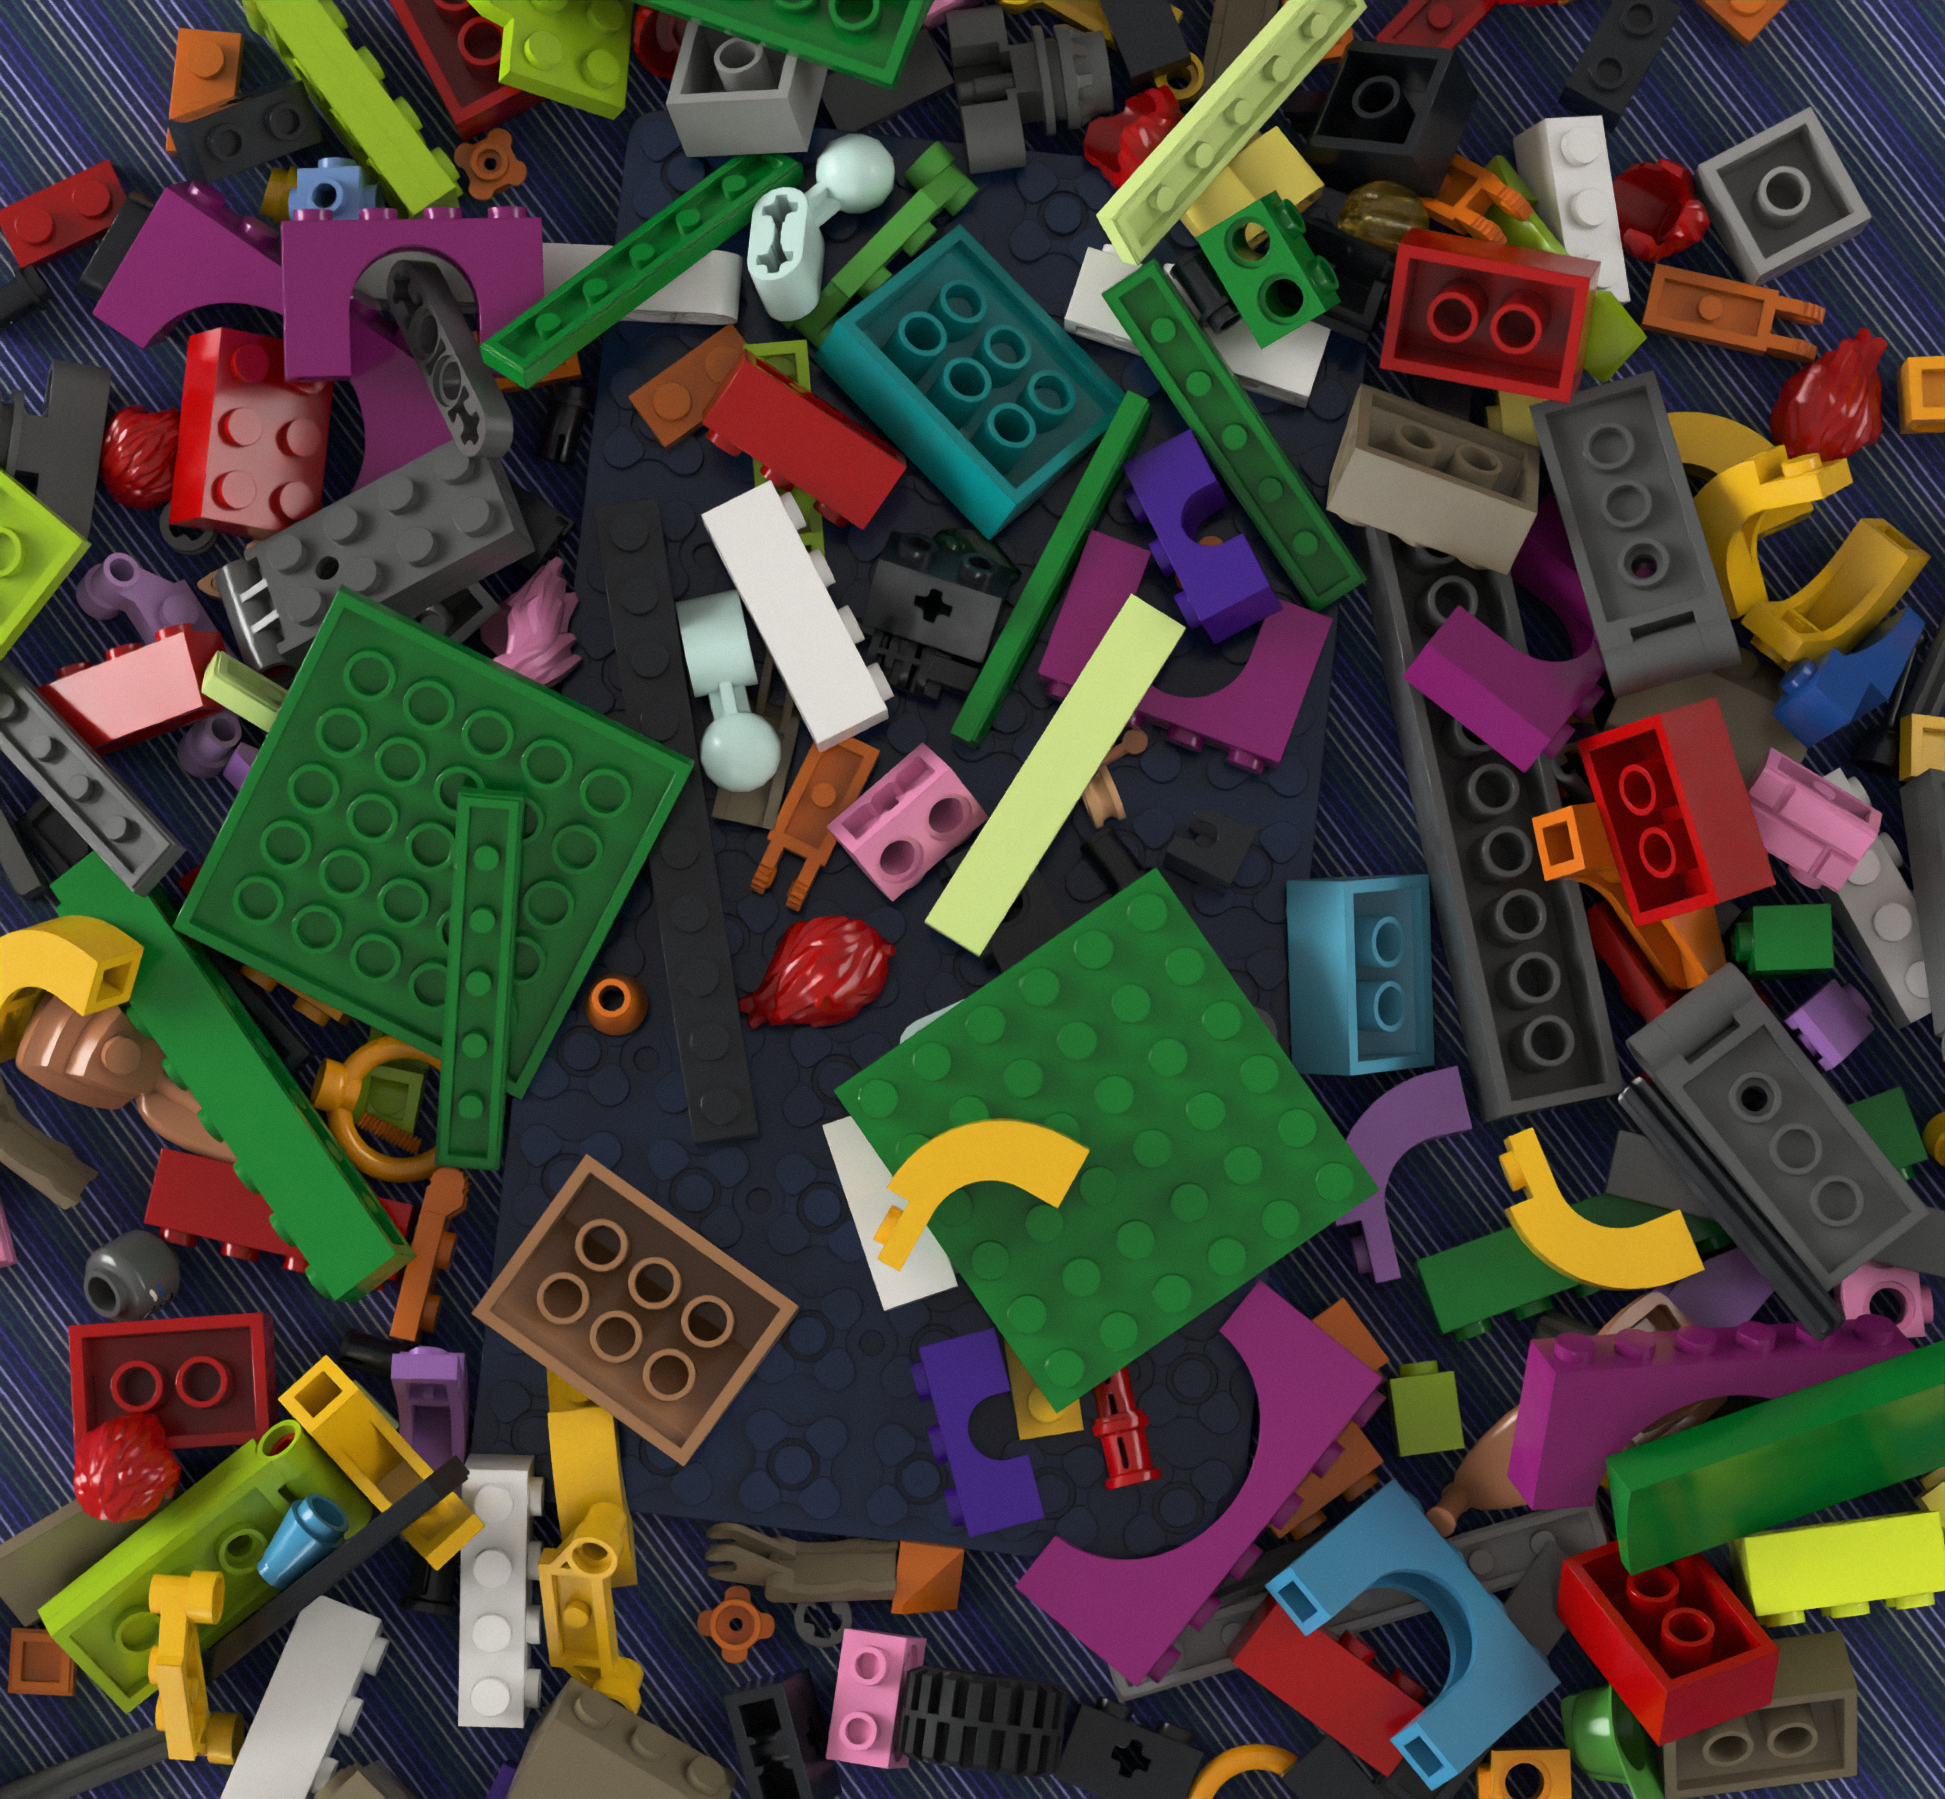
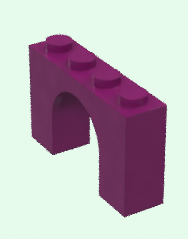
(327, 257)
(1501, 693)
(1245, 718)

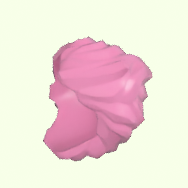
(533, 627)

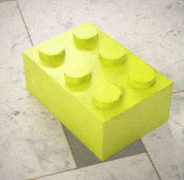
(1840, 1567)

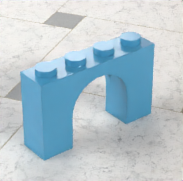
(1492, 1665)

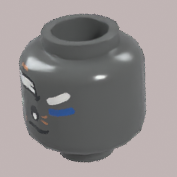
(132, 1276)

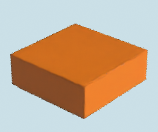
(39, 1664)

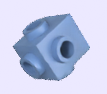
(337, 187)

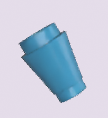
(304, 1539)

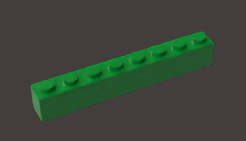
(244, 1091)
(1502, 1274)

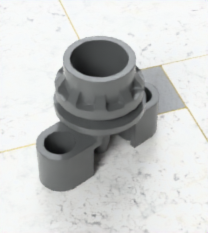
(1021, 83)
(63, 444)

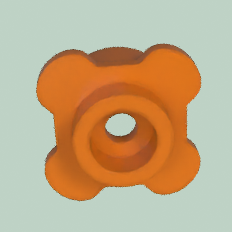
(488, 182)
(754, 1624)

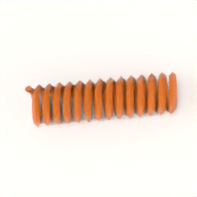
(381, 1128)

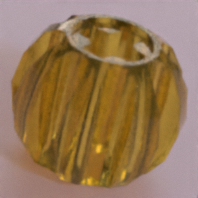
(1382, 213)

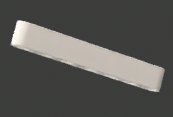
(700, 295)

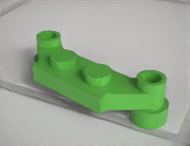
(938, 187)

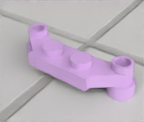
(152, 606)

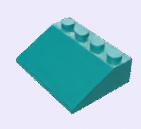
(971, 380)

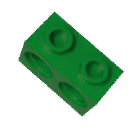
(1255, 277)
(1782, 942)

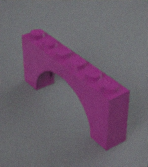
(206, 254)
(1600, 1391)
(1141, 1607)

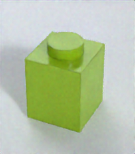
(1424, 1410)

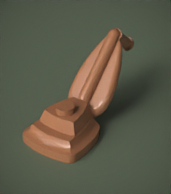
(107, 1064)
(1482, 1475)

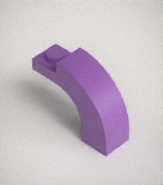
(1403, 1117)
(433, 1404)

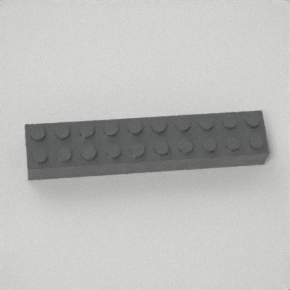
(1509, 937)

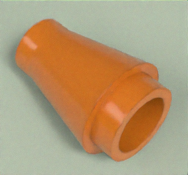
(625, 1018)

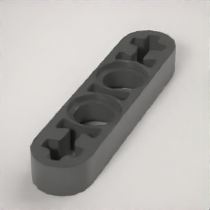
(449, 354)

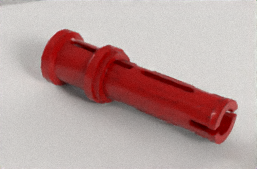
(1123, 1433)

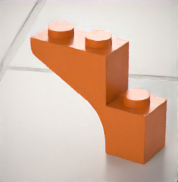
(1576, 848)
(1355, 1467)

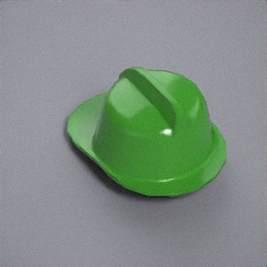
(1610, 1741)

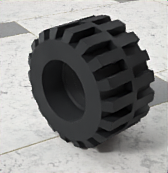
(982, 1721)

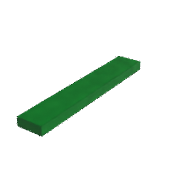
(636, 267)
(1234, 435)
(1052, 571)
(479, 978)

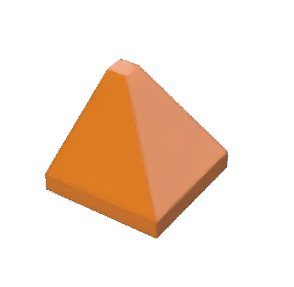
(927, 1577)

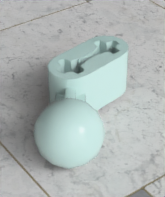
(785, 233)
(739, 746)

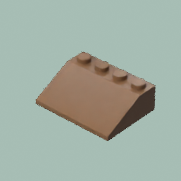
(636, 1310)

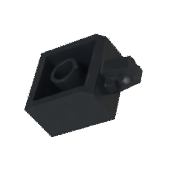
(1386, 117)

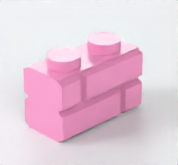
(1810, 821)

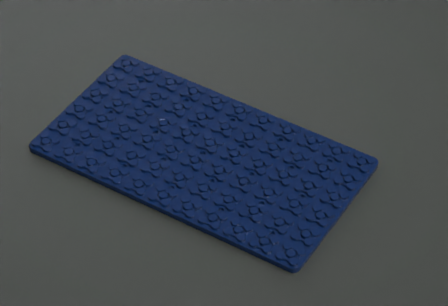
(832, 1415)

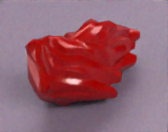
(1126, 139)
(1833, 402)
(820, 974)

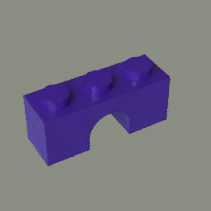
(1220, 582)
(987, 1490)

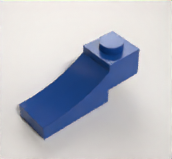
(1840, 688)

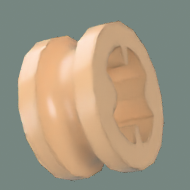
(1102, 799)

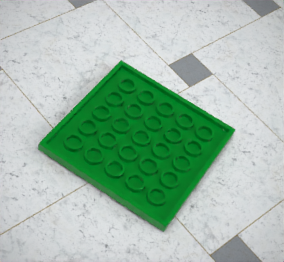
(348, 829)
(1193, 1121)

